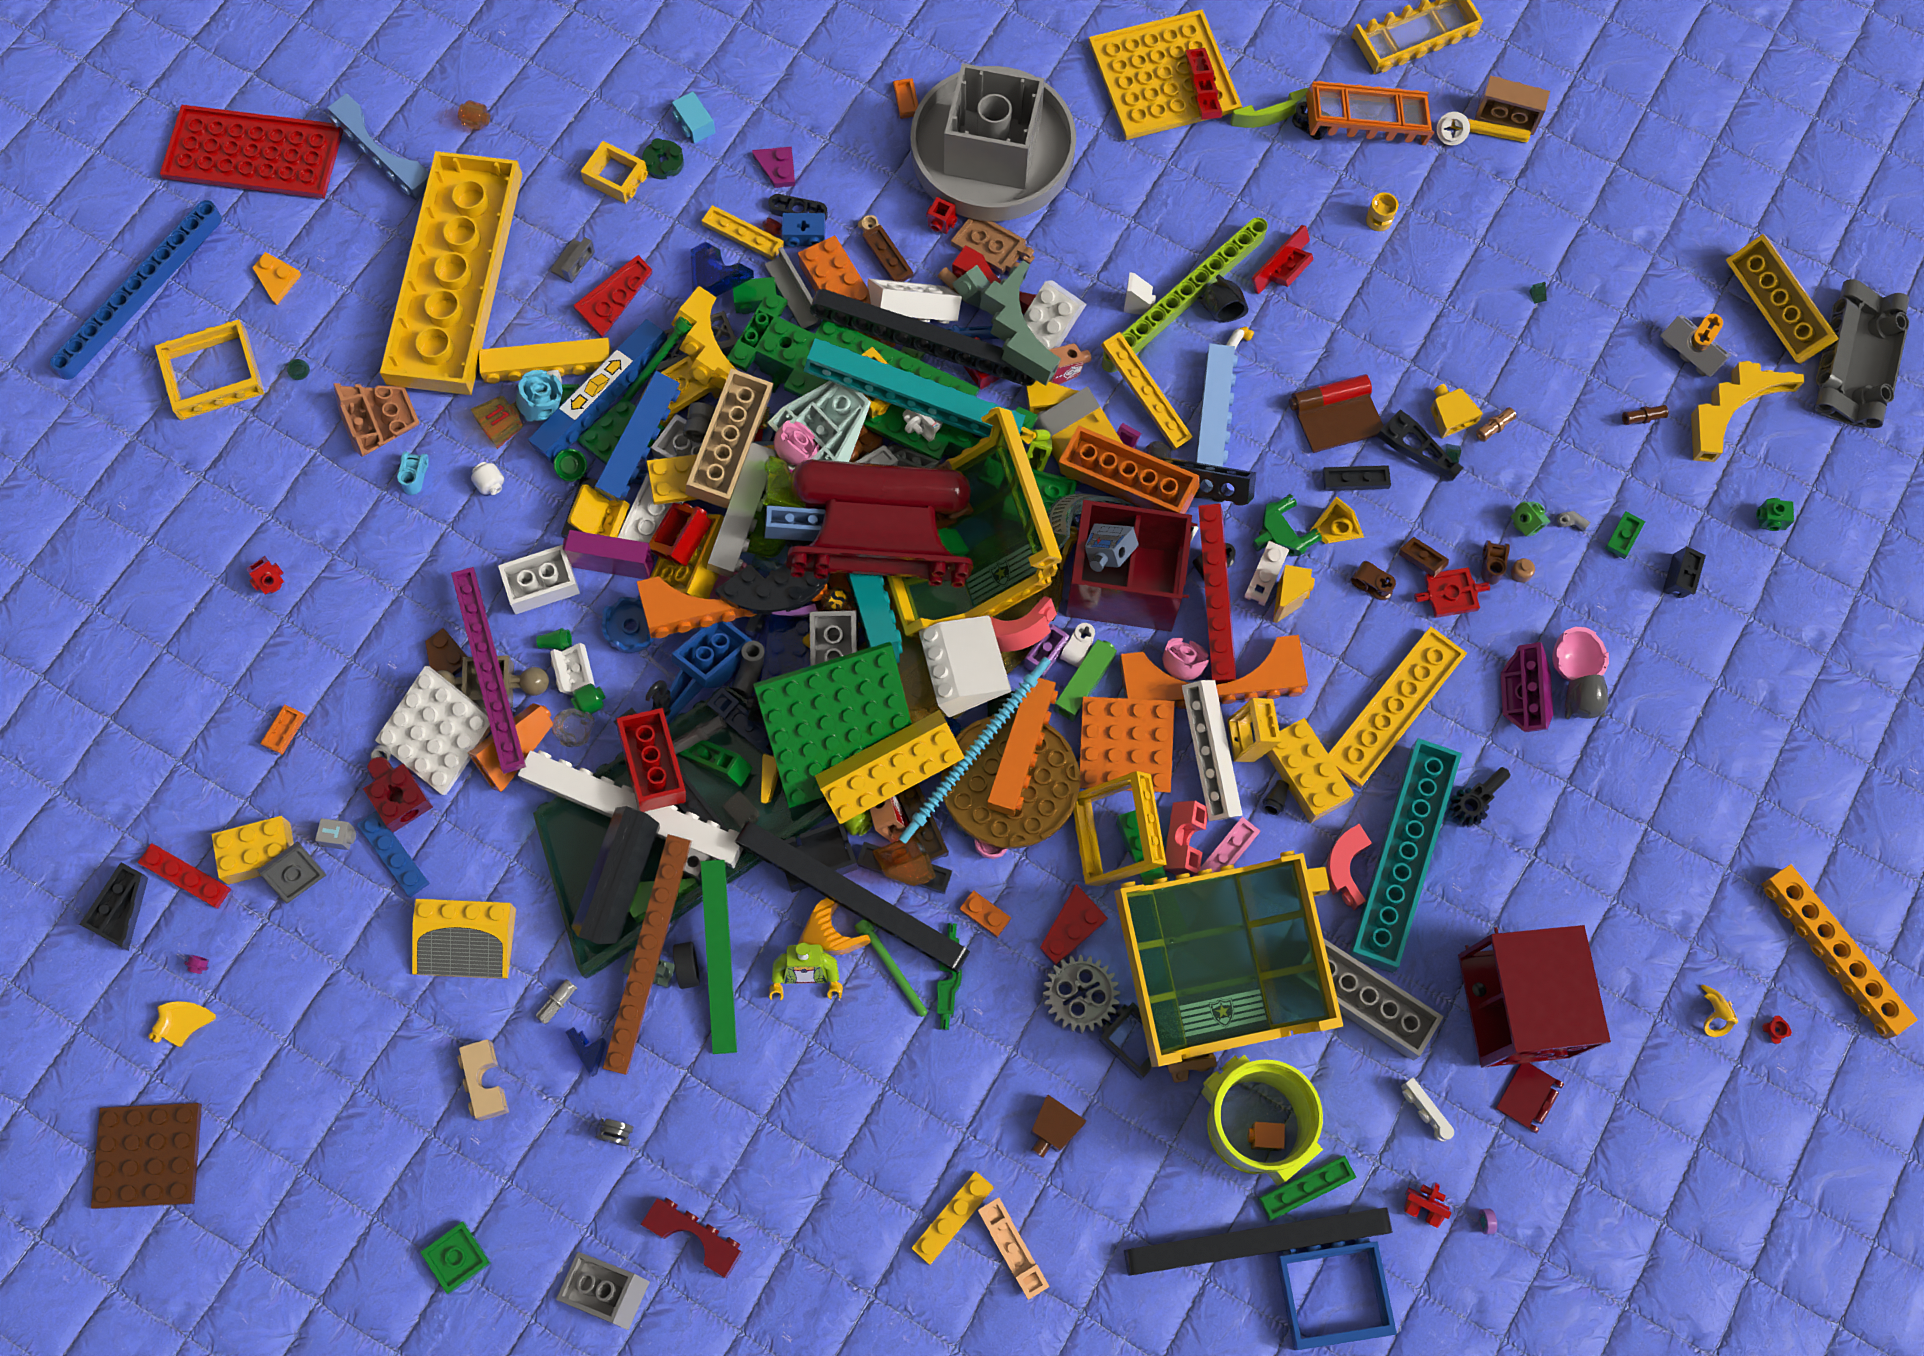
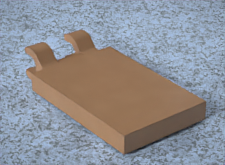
(995, 242)

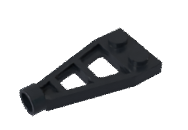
(1399, 427)

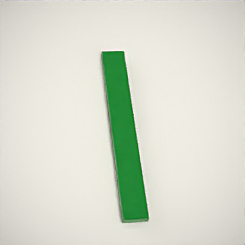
(719, 957)

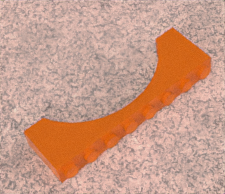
(673, 611)
(1278, 675)

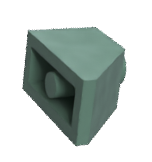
(971, 285)

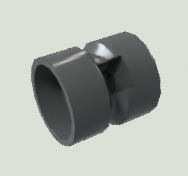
(698, 421)

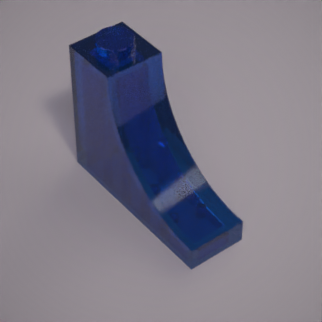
(712, 274)

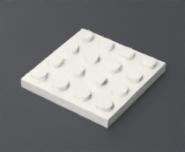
(435, 730)

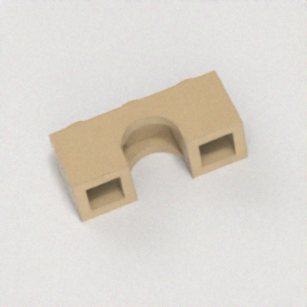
(476, 1060)

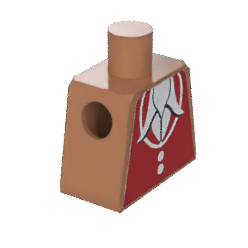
(1071, 362)
(889, 819)

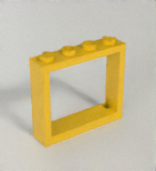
(216, 398)
(1147, 822)

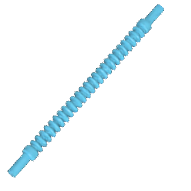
(1030, 680)

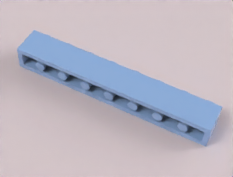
(1214, 410)

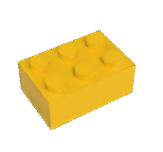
(249, 847)

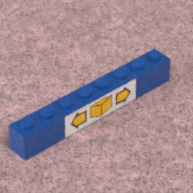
(598, 391)

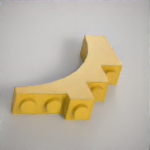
(700, 344)
(1746, 384)

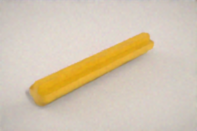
(1497, 130)

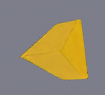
(1338, 523)

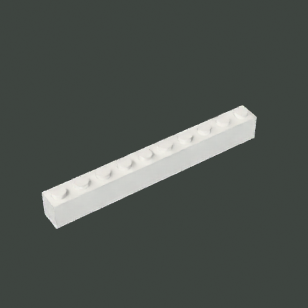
(604, 797)

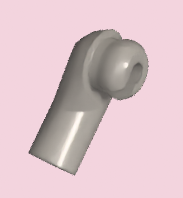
(1572, 518)

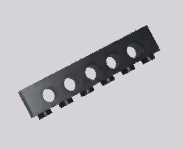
(1241, 480)

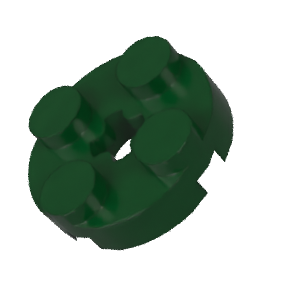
(663, 148)

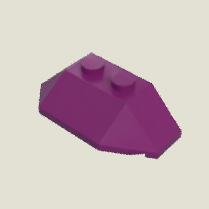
(1527, 688)

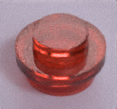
(772, 226)

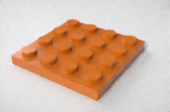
(1126, 738)

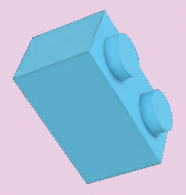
(693, 117)

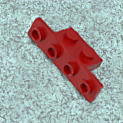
(1286, 263)

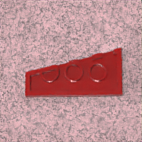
(611, 297)

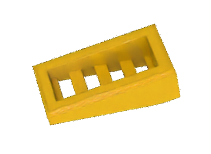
(769, 777)

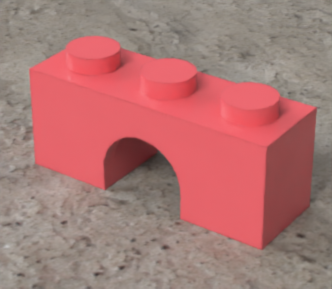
(1185, 820)

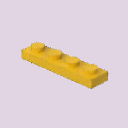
(742, 232)
(952, 1218)

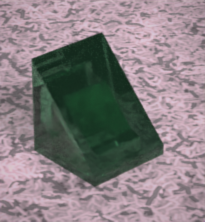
(1538, 292)
(1453, 452)

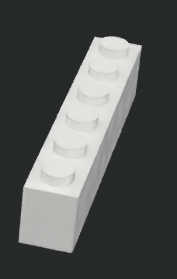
(1212, 750)

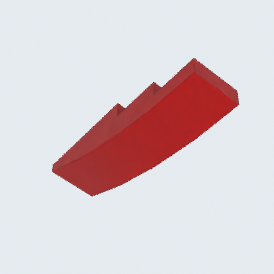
(1203, 83)

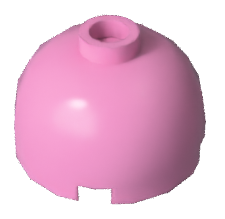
(795, 443)
(1184, 660)

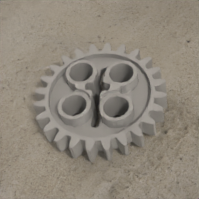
(1069, 976)

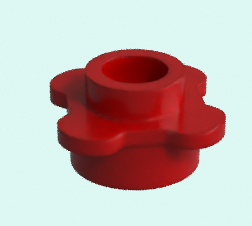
(1782, 1025)

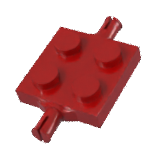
(1452, 592)

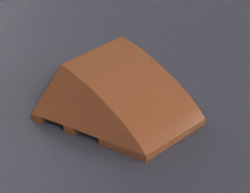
(374, 415)

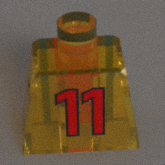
(498, 419)

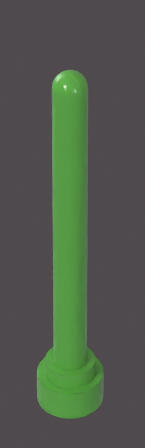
(867, 928)

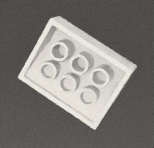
(964, 663)

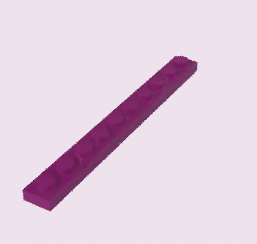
(488, 671)

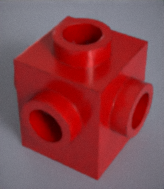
(941, 215)
(265, 576)

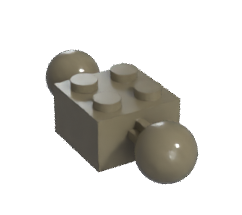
(532, 680)

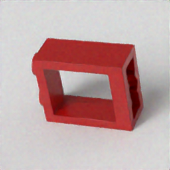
(688, 538)

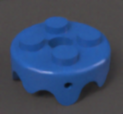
(614, 621)

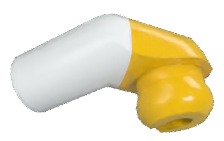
(1238, 335)

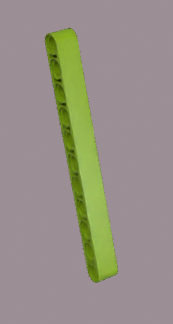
(1193, 288)

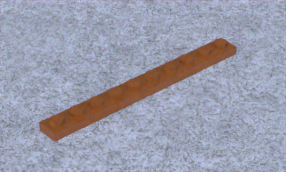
(647, 954)

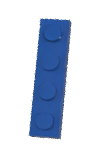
(393, 854)

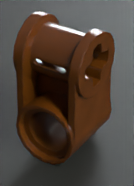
(1494, 558)
(1372, 579)

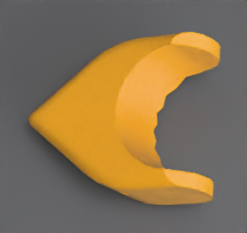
(821, 932)

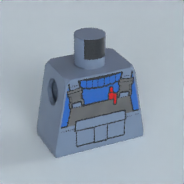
(1110, 545)

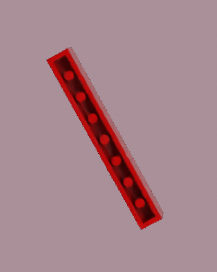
(1217, 593)

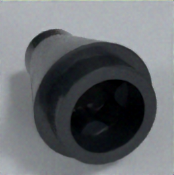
(1276, 798)

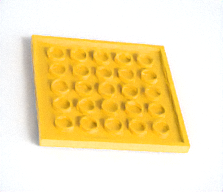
(1150, 75)

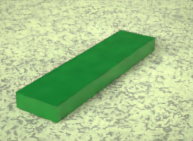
(1307, 1188)

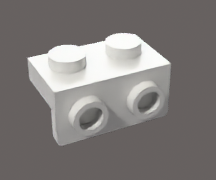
(571, 668)

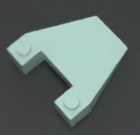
(832, 415)

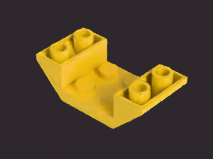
(690, 388)

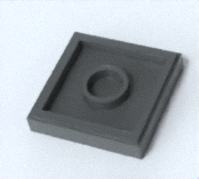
(292, 872)

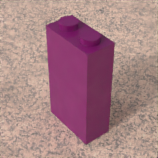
(609, 554)

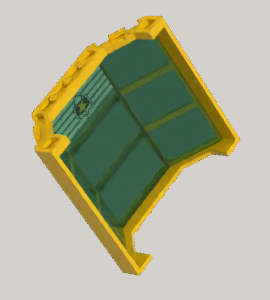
(1005, 536)
(1227, 958)

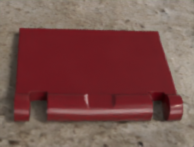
(1529, 1096)

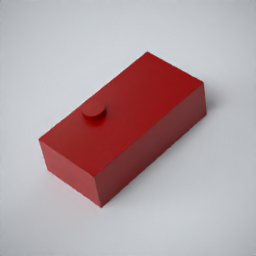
(651, 760)

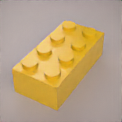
(1309, 771)

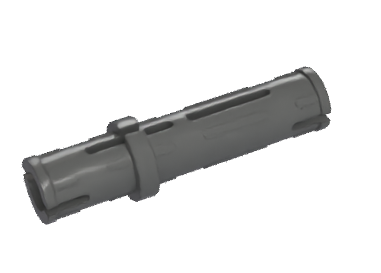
(701, 732)

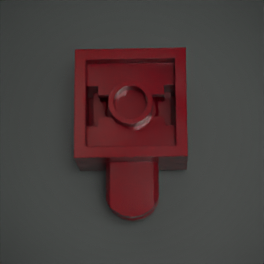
(395, 794)

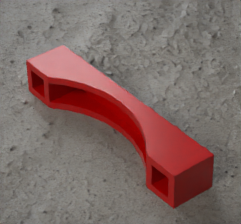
(969, 258)

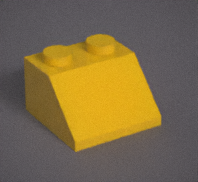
(1292, 590)

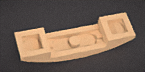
(1013, 1248)

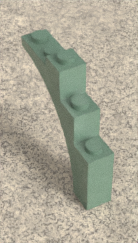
(1020, 344)

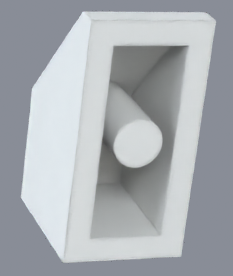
(1138, 295)

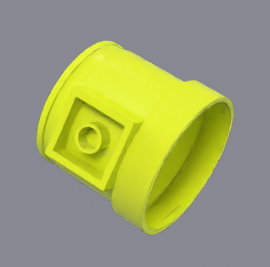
(1294, 1087)

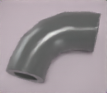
(749, 669)

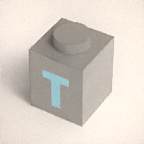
(335, 834)

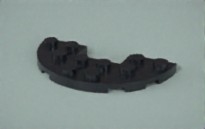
(775, 592)

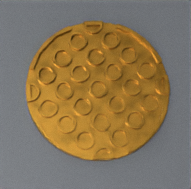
(1046, 802)

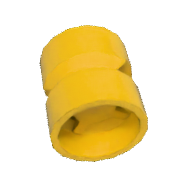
(1382, 211)

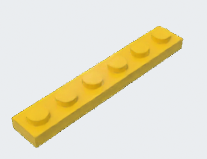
(1146, 391)

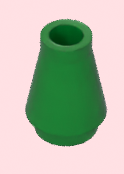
(557, 639)

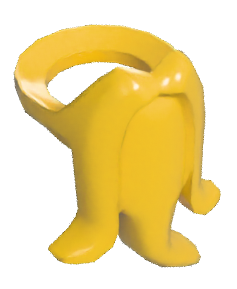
(1722, 1010)

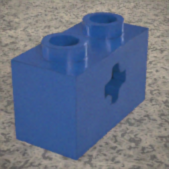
(803, 229)

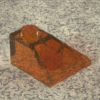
(905, 861)

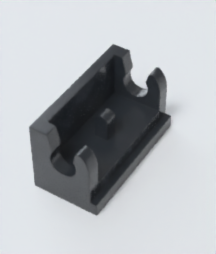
(1684, 572)

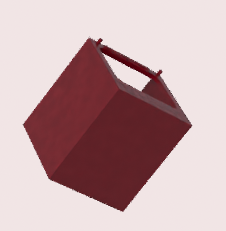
(1148, 583)
(1537, 998)

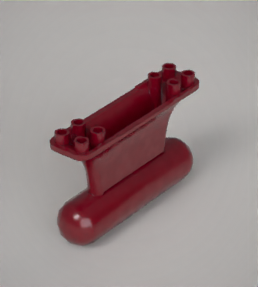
(879, 520)

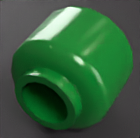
(588, 698)

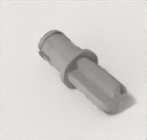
(556, 1001)

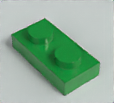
(1624, 535)

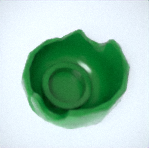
(570, 465)

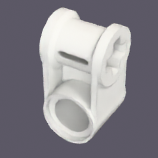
(1078, 647)

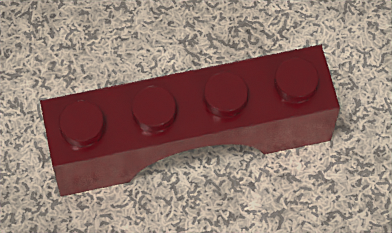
(719, 1254)

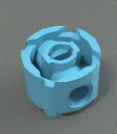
(538, 395)

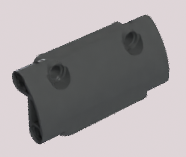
(1863, 365)

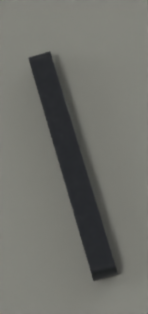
(915, 335)
(852, 896)
(1257, 1241)

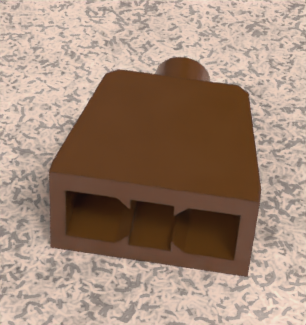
(1054, 1126)

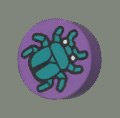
(1487, 1221)

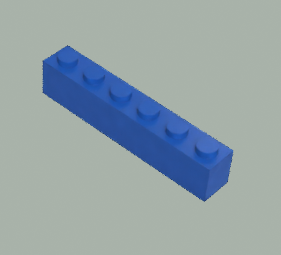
(637, 435)

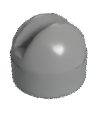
(377, 752)

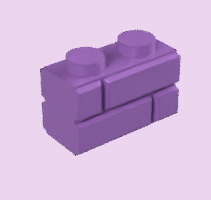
(1049, 647)

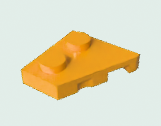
(275, 276)

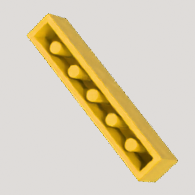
(567, 357)

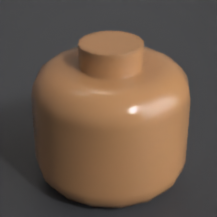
(1523, 570)

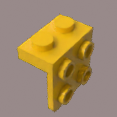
(596, 513)

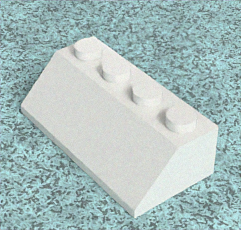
(916, 300)

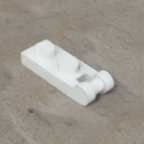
(1267, 572)
(1427, 1110)

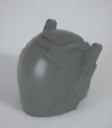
(1587, 697)

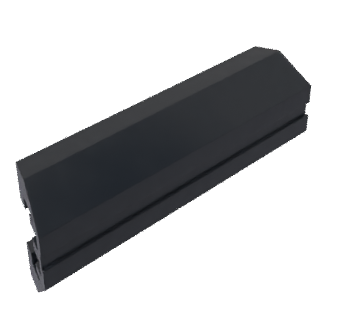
(616, 876)

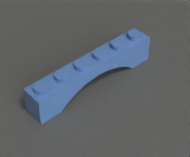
(408, 173)

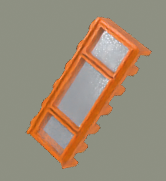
(1369, 110)

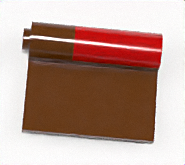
(1337, 413)

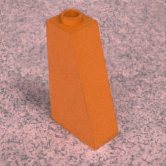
(531, 728)

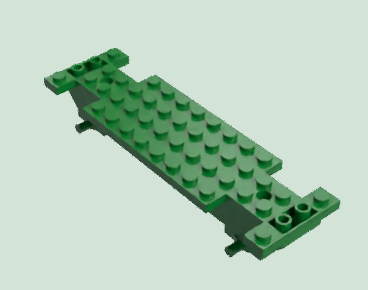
(763, 345)

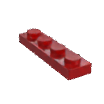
(184, 875)

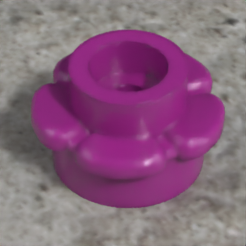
(196, 964)

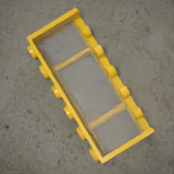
(1416, 32)

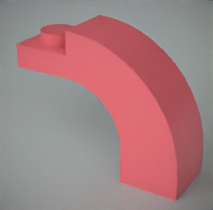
(1026, 630)
(1338, 865)

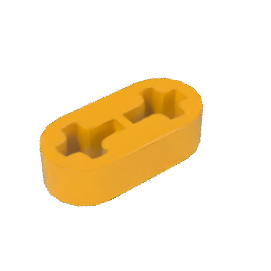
(1704, 330)

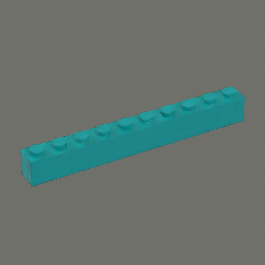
(901, 388)

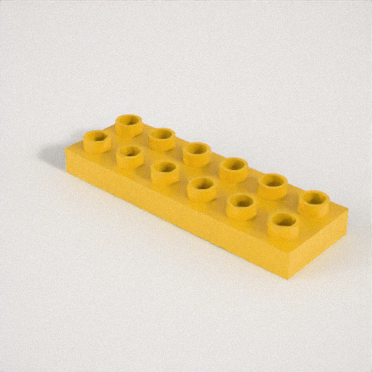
(452, 273)

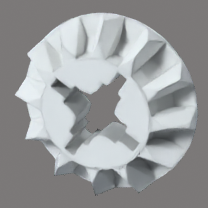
(1460, 121)

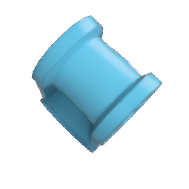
(412, 468)

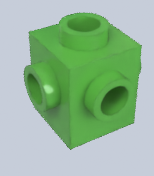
(1529, 518)

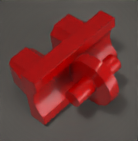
(1437, 1210)

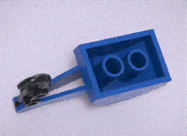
(708, 658)

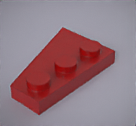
(1073, 925)

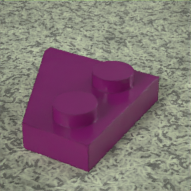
(777, 164)

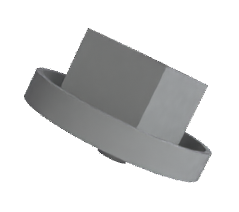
(993, 142)

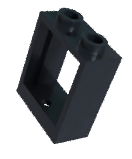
(1109, 1029)

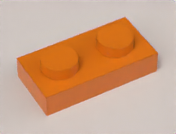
(985, 914)

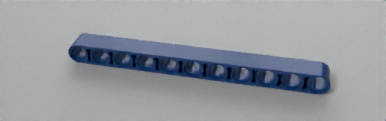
(136, 290)

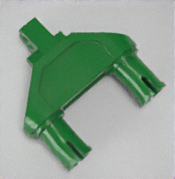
(1278, 530)

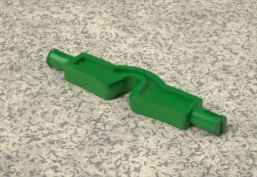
(948, 988)

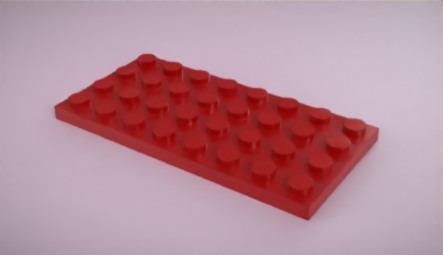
(252, 151)

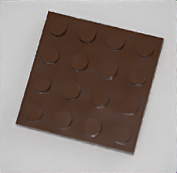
(146, 1156)

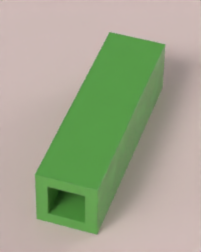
(1085, 679)

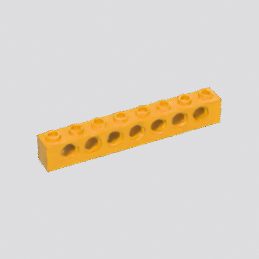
(1850, 955)

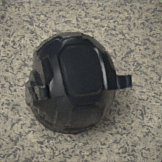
(1224, 300)

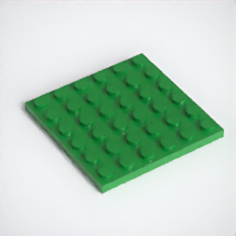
(830, 714)

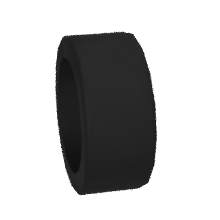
(686, 965)

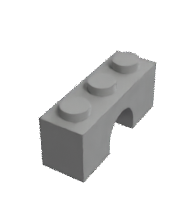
(1679, 336)

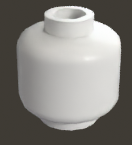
(487, 478)

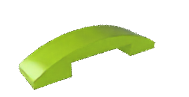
(1249, 118)

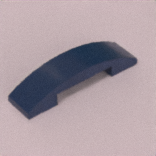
(736, 717)

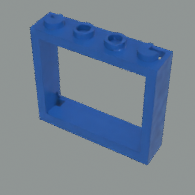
(1337, 1249)

